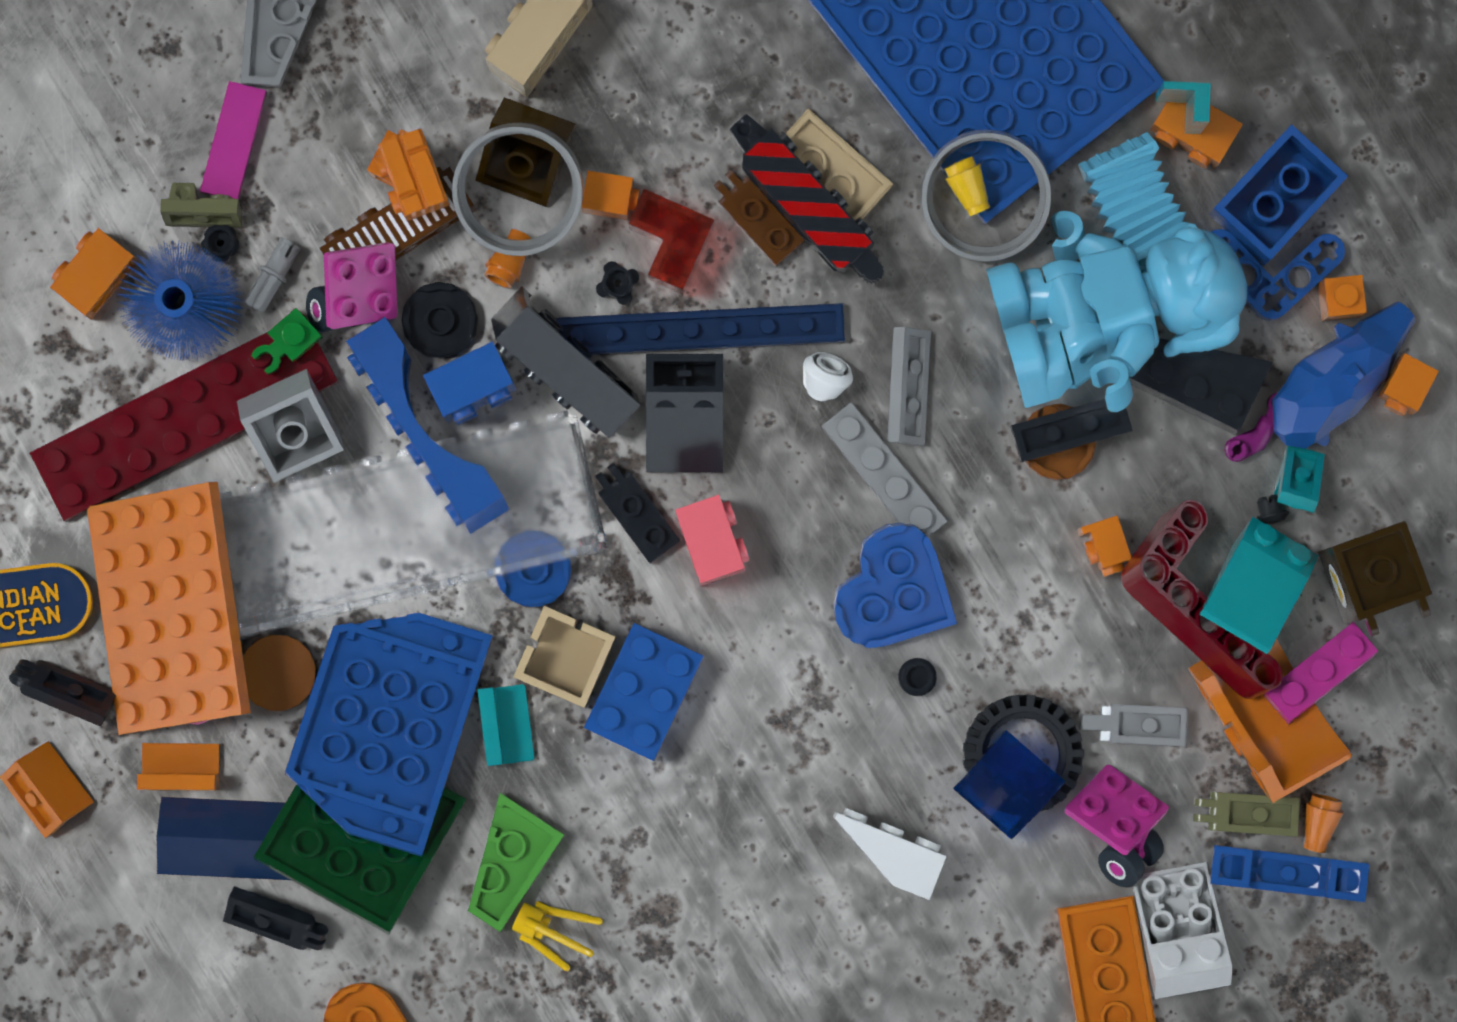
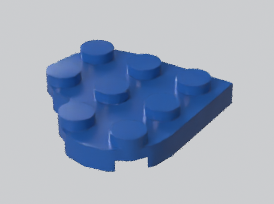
(896, 591)

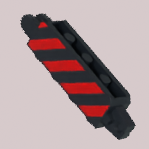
(805, 202)

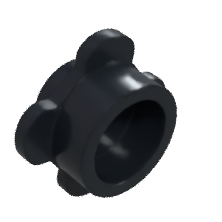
(615, 272)

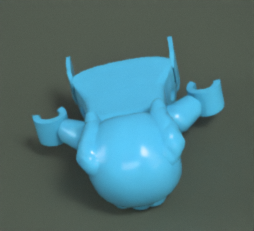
(1102, 311)

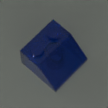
(1008, 784)

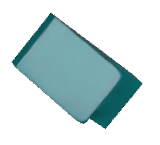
(1300, 478)

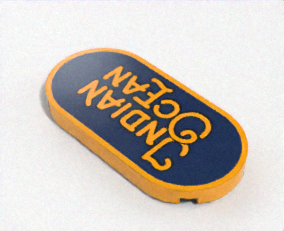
(42, 603)

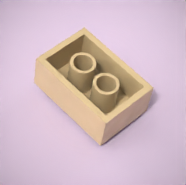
(533, 40)

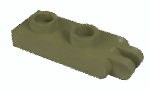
(1250, 814)

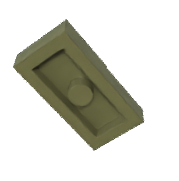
(185, 209)

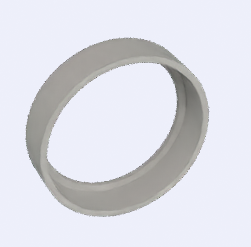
(498, 243)
(986, 253)

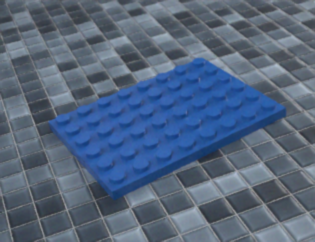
(1010, 66)

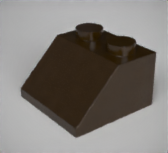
(521, 161)

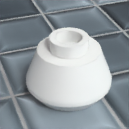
(826, 376)

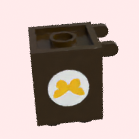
(1376, 575)

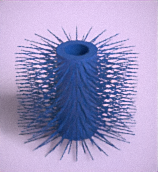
(195, 305)

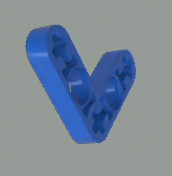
(1265, 283)

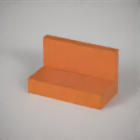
(179, 766)
(46, 789)

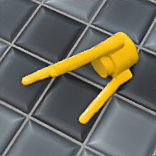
(533, 923)

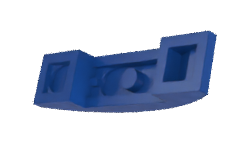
(1289, 873)

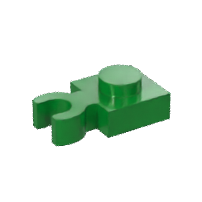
(291, 337)

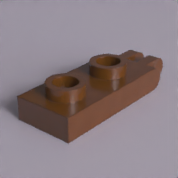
(758, 218)

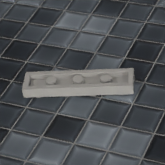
(882, 470)

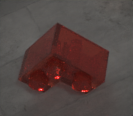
(681, 235)

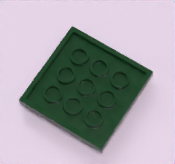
(348, 870)

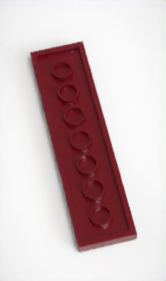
(163, 426)

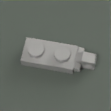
(1139, 724)

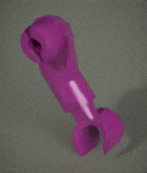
(1252, 441)

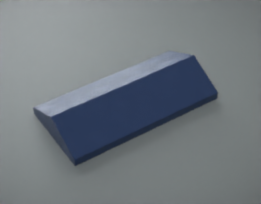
(214, 837)

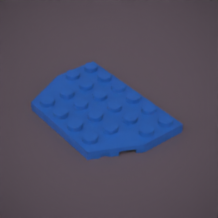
(387, 724)

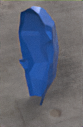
(1339, 377)

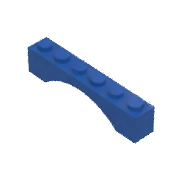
(466, 485)

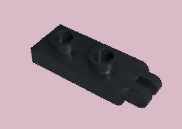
(637, 514)
(63, 690)
(274, 920)

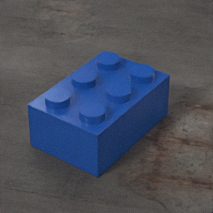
(1278, 195)
(643, 692)

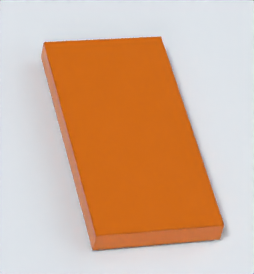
(1106, 961)

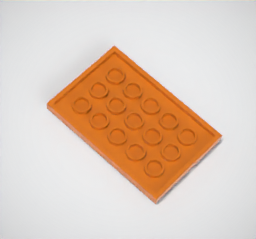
(168, 608)

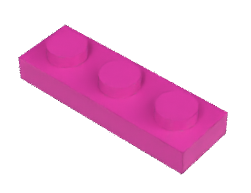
(1321, 672)

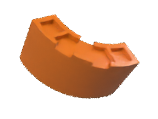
(1277, 753)

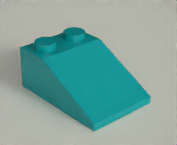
(1259, 584)

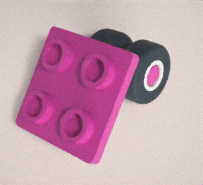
(356, 288)
(1124, 819)

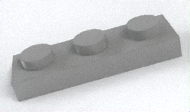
(909, 386)

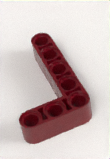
(1183, 616)

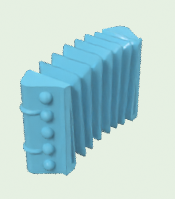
(1133, 196)

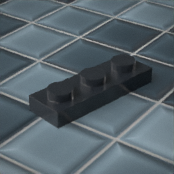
(1068, 430)

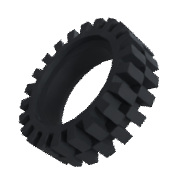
(1042, 711)

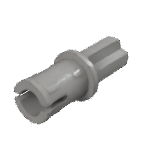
(272, 275)

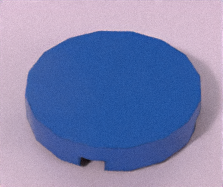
(536, 585)

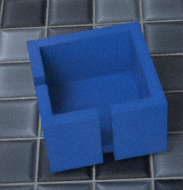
(470, 383)

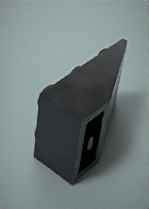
(684, 413)

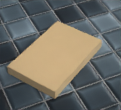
(839, 164)

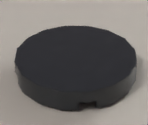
(439, 320)

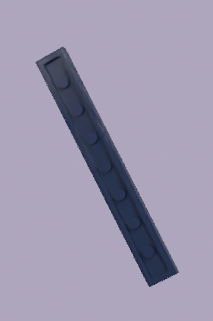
(708, 329)

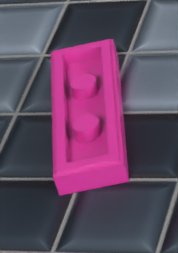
(233, 140)

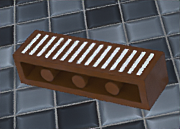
(386, 226)

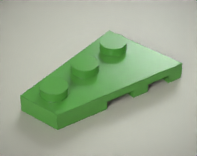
(511, 861)

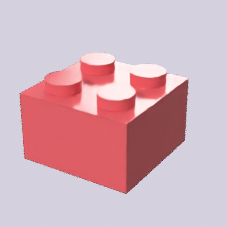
(710, 539)

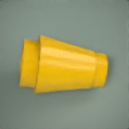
(968, 185)

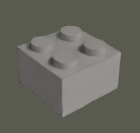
(290, 425)

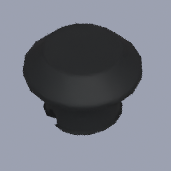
(1271, 511)

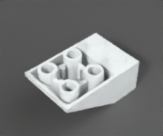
(901, 862)
(1182, 931)

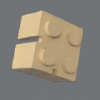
(565, 658)

